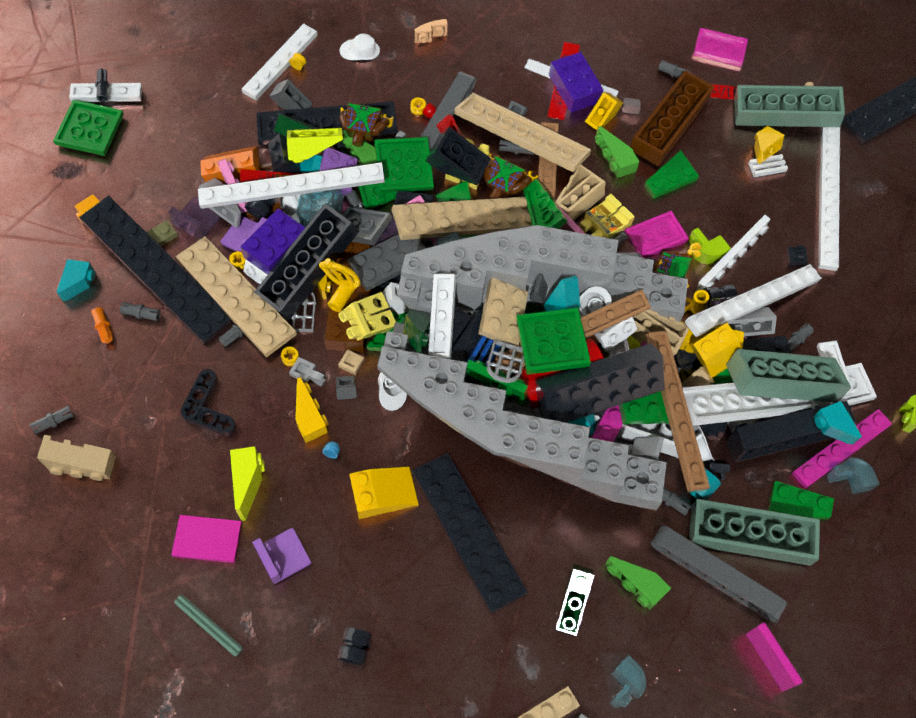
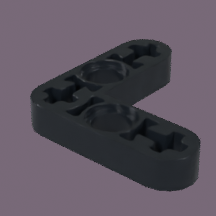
(201, 411)

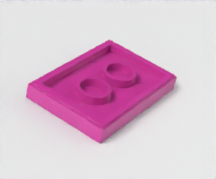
(720, 47)
(656, 235)
(207, 539)
(774, 657)

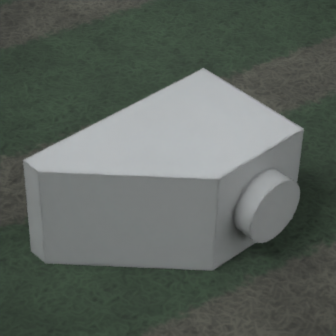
(646, 447)

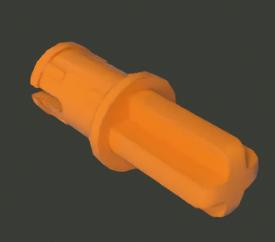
(102, 325)

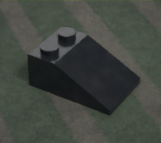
(458, 157)

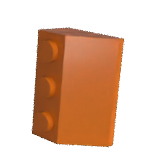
(240, 159)

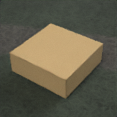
(351, 362)

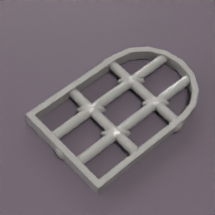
(304, 316)
(498, 365)

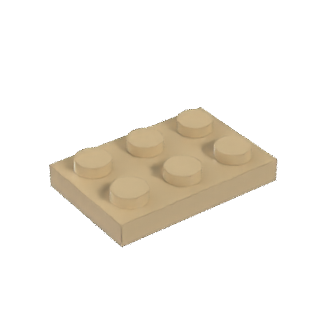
(500, 311)

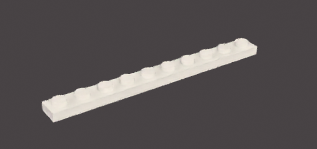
(291, 185)
(829, 199)
(752, 300)

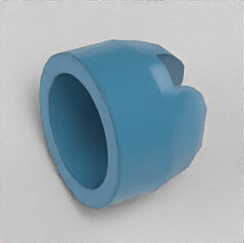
(331, 449)

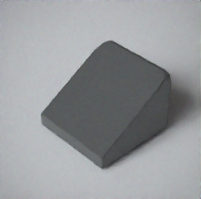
(631, 106)
(517, 108)
(538, 290)
(345, 387)

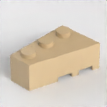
(581, 192)
(652, 322)
(76, 460)

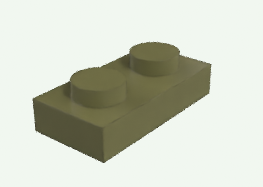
(162, 233)

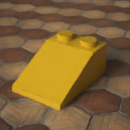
(383, 491)

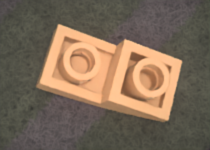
(426, 31)

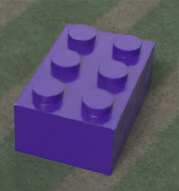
(575, 82)
(271, 241)

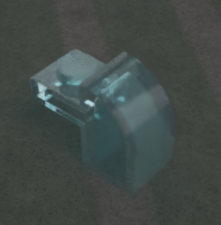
(859, 474)
(633, 680)

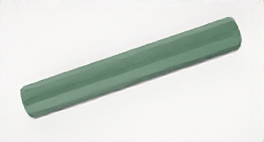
(208, 625)

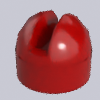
(429, 110)

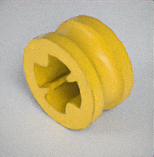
(297, 61)
(417, 101)
(237, 255)
(284, 356)

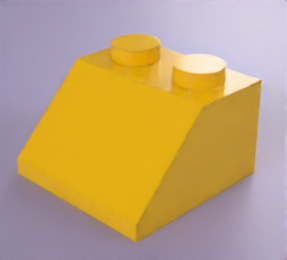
(716, 348)

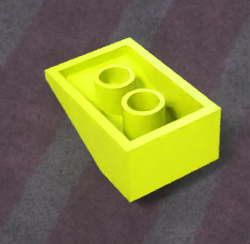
(309, 142)
(247, 477)

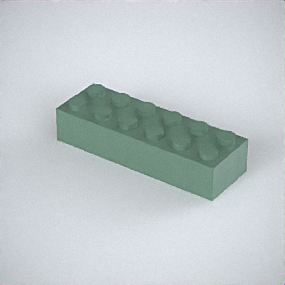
(789, 106)
(787, 376)
(754, 532)

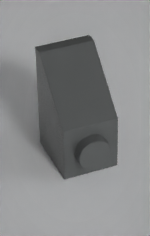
(289, 96)

